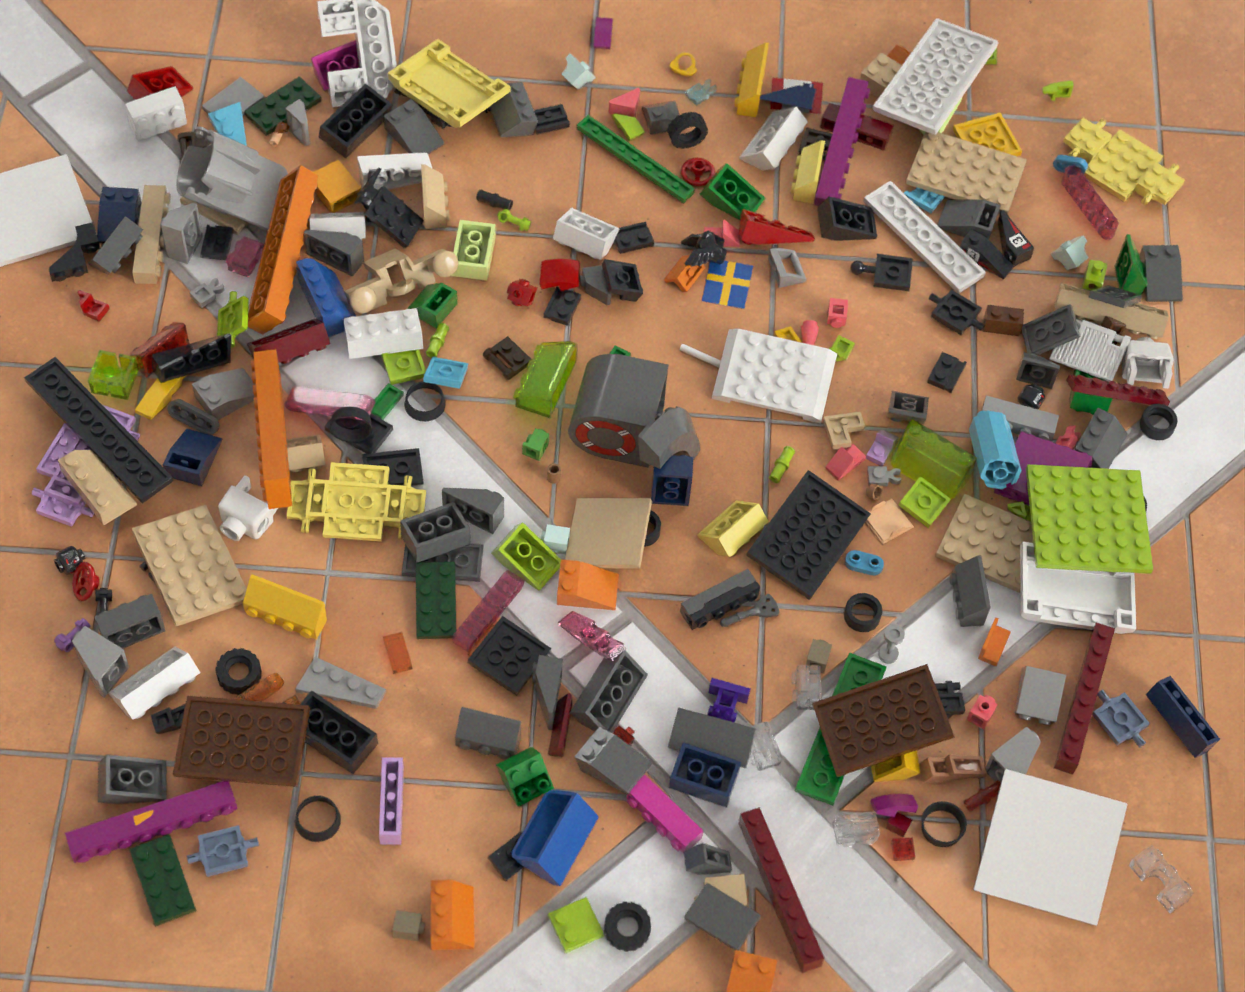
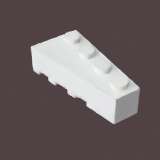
(396, 169)

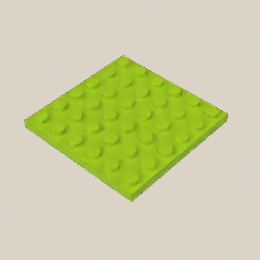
(1088, 519)

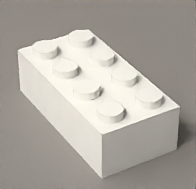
(383, 333)

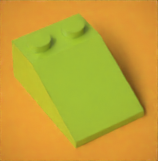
(527, 556)

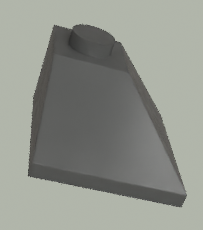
(659, 116)
(1037, 370)

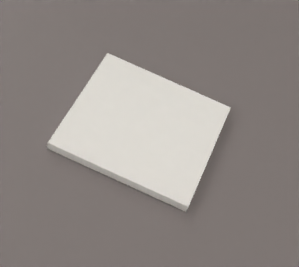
(39, 209)
(1050, 847)

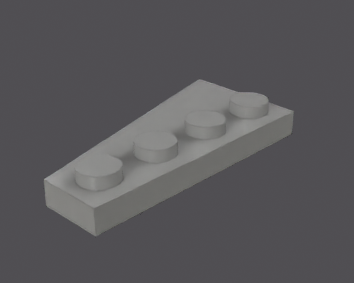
(339, 685)

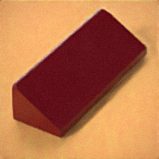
(560, 726)

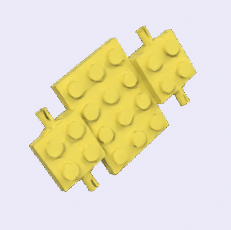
(1122, 163)
(354, 501)

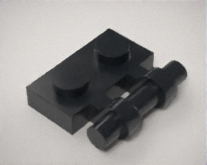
(952, 702)

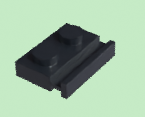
(551, 119)
(633, 237)
(217, 242)
(562, 306)
(946, 372)
(503, 859)

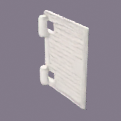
(1093, 351)

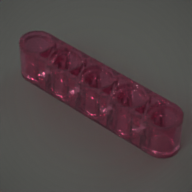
(1090, 202)
(325, 401)
(488, 610)

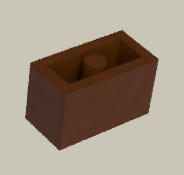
(1003, 320)

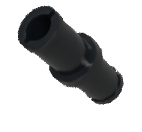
(494, 199)

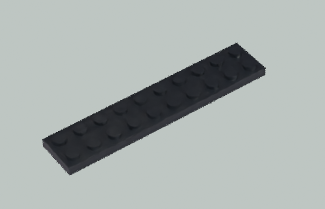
(99, 429)

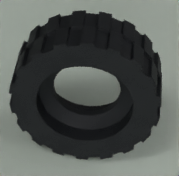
(684, 121)
(231, 658)
(622, 942)

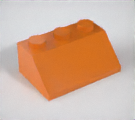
(452, 915)

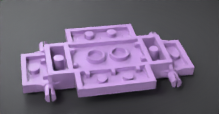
(60, 498)

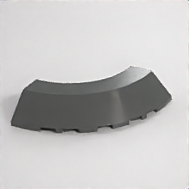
(668, 436)

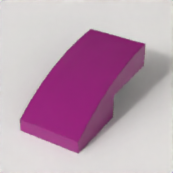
(603, 33)
(890, 803)

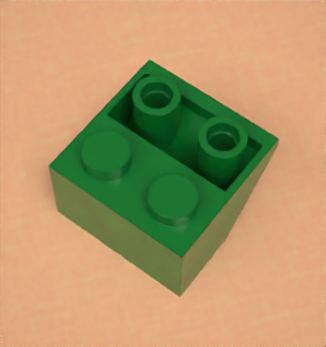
(435, 303)
(525, 776)

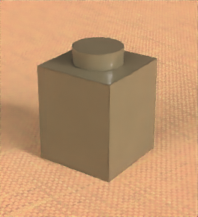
(819, 654)
(408, 925)

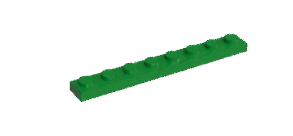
(635, 159)

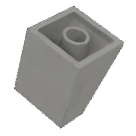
(100, 658)
(1039, 694)
(1013, 755)

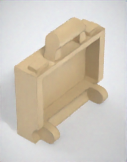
(731, 885)

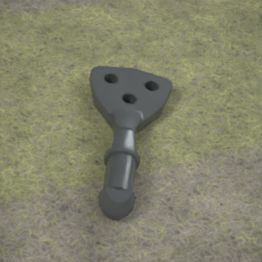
(756, 611)

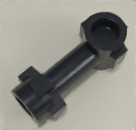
(103, 596)

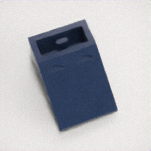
(192, 456)

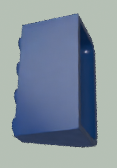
(324, 295)
(555, 835)

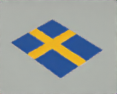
(727, 284)

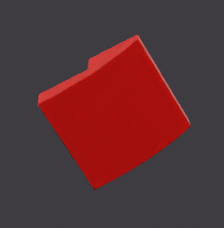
(559, 273)

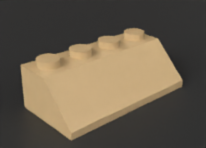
(96, 485)

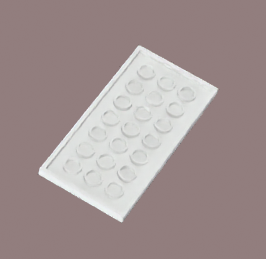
(935, 76)

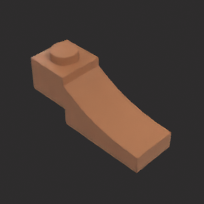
(951, 768)

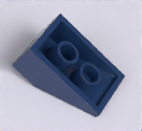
(797, 95)
(114, 206)

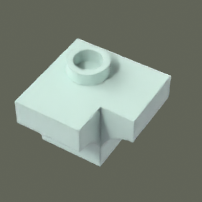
(577, 72)
(1071, 253)

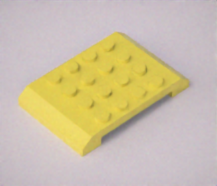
(446, 84)

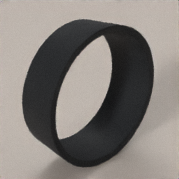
(424, 415)
(346, 434)
(948, 807)
(319, 836)

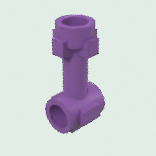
(65, 642)

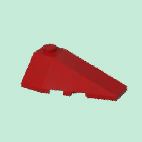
(759, 231)

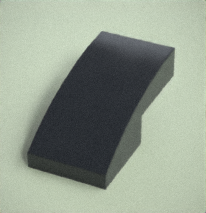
(168, 719)

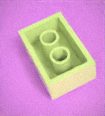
(474, 249)

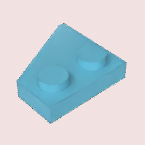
(924, 199)

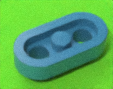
(1063, 161)
(864, 563)

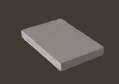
(236, 92)

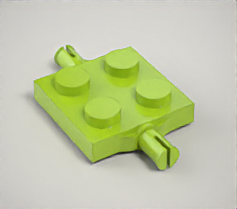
(233, 317)

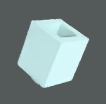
(556, 538)

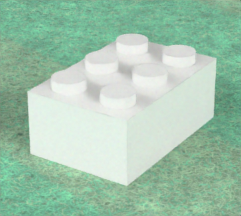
(156, 113)

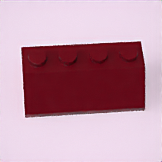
(293, 341)

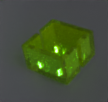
(110, 378)

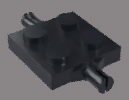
(956, 312)

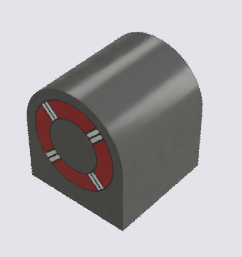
(616, 404)

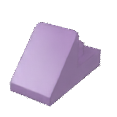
(882, 447)

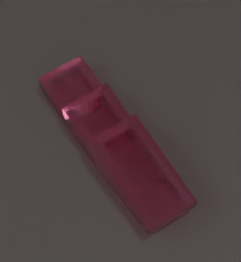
(591, 636)

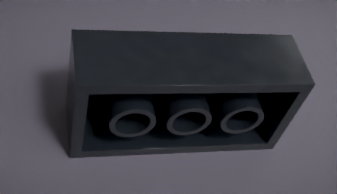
(354, 120)
(337, 733)

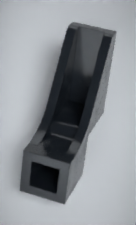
(73, 261)

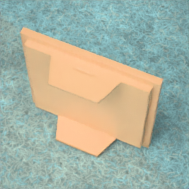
(888, 521)

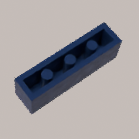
(1182, 716)

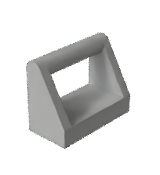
(298, 122)
(782, 278)

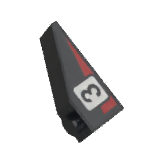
(1014, 243)
(986, 254)

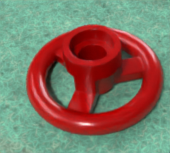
(698, 167)
(88, 581)

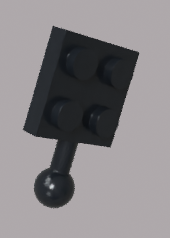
(889, 272)

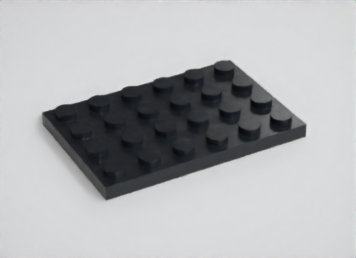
(808, 534)

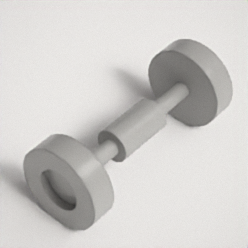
(893, 635)

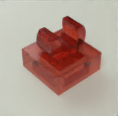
(625, 734)
(903, 849)

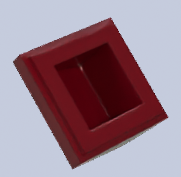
(899, 824)

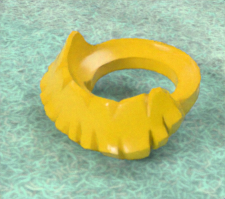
(689, 71)

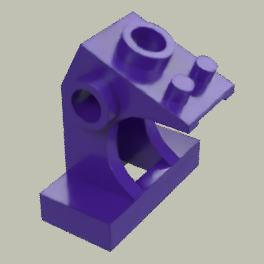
(727, 695)

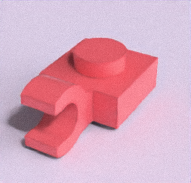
(1070, 437)

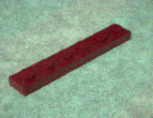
(1116, 390)

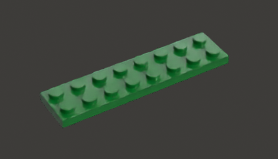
(818, 775)

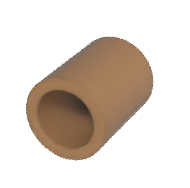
(553, 473)

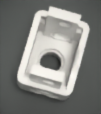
(1147, 362)
(244, 513)

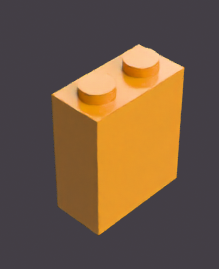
(336, 186)

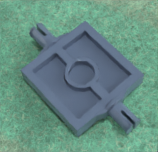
(1120, 718)
(222, 851)

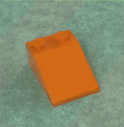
(586, 586)

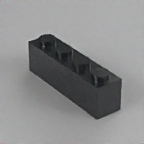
(192, 358)

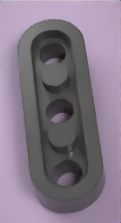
(187, 416)

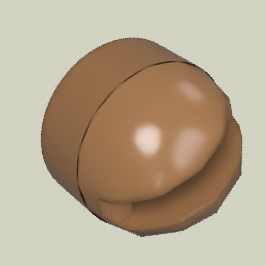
(874, 491)

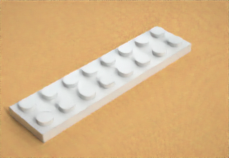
(924, 237)

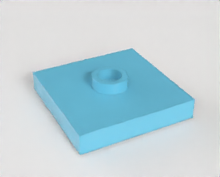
(445, 372)

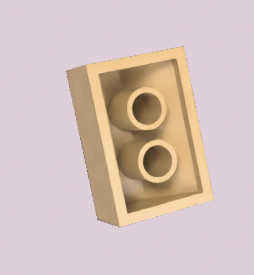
(433, 198)
(305, 453)

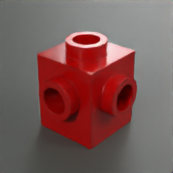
(521, 292)

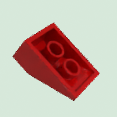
(156, 81)

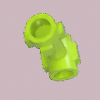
(505, 215)

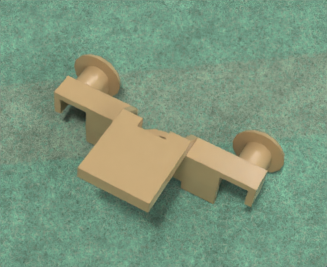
(372, 293)

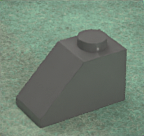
(595, 284)
(707, 860)

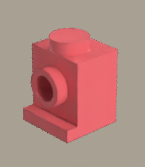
(836, 315)
(982, 711)

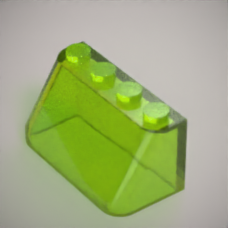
(546, 377)
(933, 458)

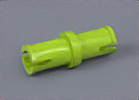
(437, 340)
(782, 464)

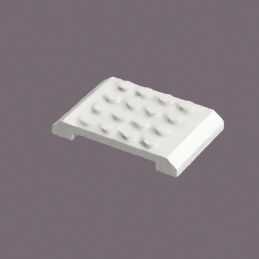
(775, 374)
(1076, 596)

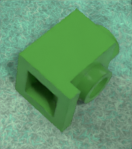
(536, 444)

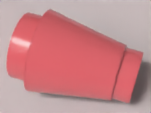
(809, 332)

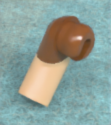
(279, 130)

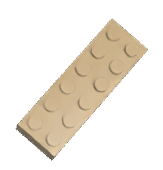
(1136, 317)

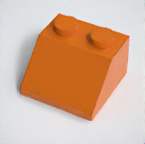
(751, 973)

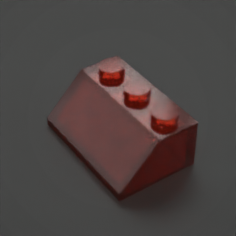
(169, 338)

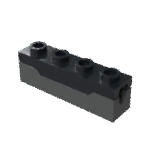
(720, 599)

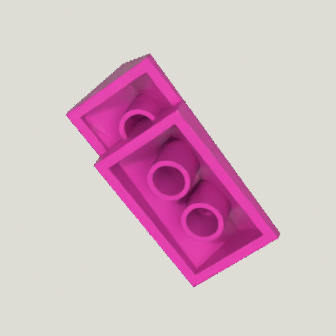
(336, 59)

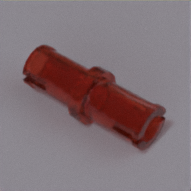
(983, 796)

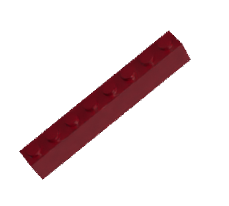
(1084, 698)
(781, 890)

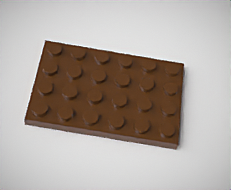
(882, 720)
(241, 741)

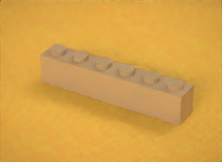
(148, 249)

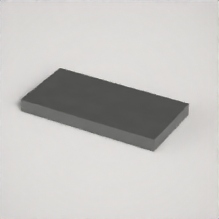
(1115, 296)
(466, 558)
(713, 735)

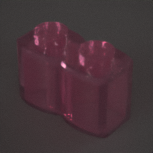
(245, 256)

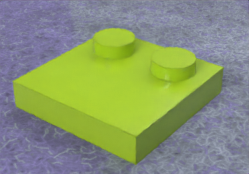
(403, 366)
(924, 502)
(575, 924)

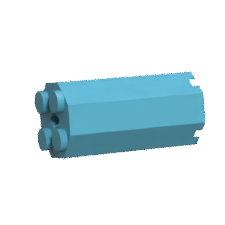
(994, 449)

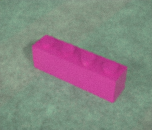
(664, 815)

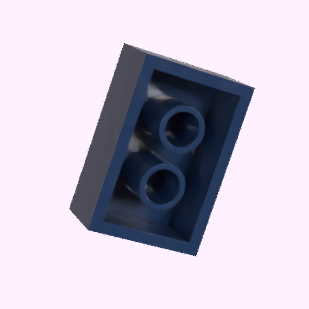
(673, 481)
(704, 774)

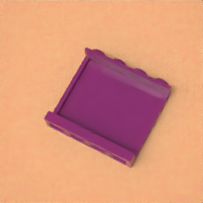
(1038, 451)

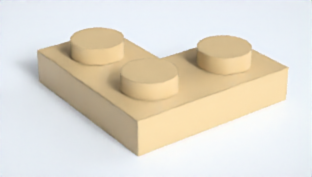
(839, 427)

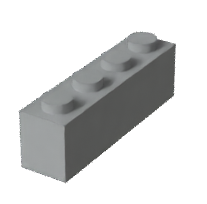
(1024, 418)

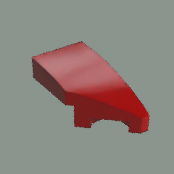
(91, 307)

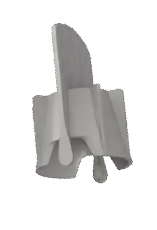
(230, 178)

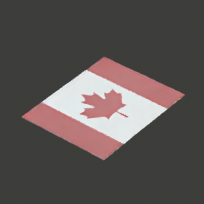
(780, 83)

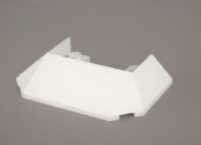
(374, 46)

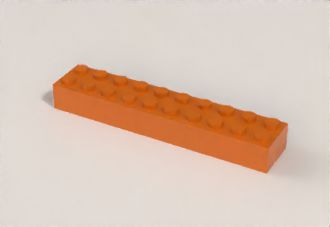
(282, 250)
(271, 430)

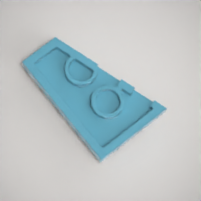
(229, 122)

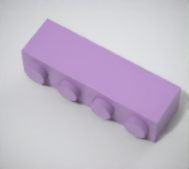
(391, 801)

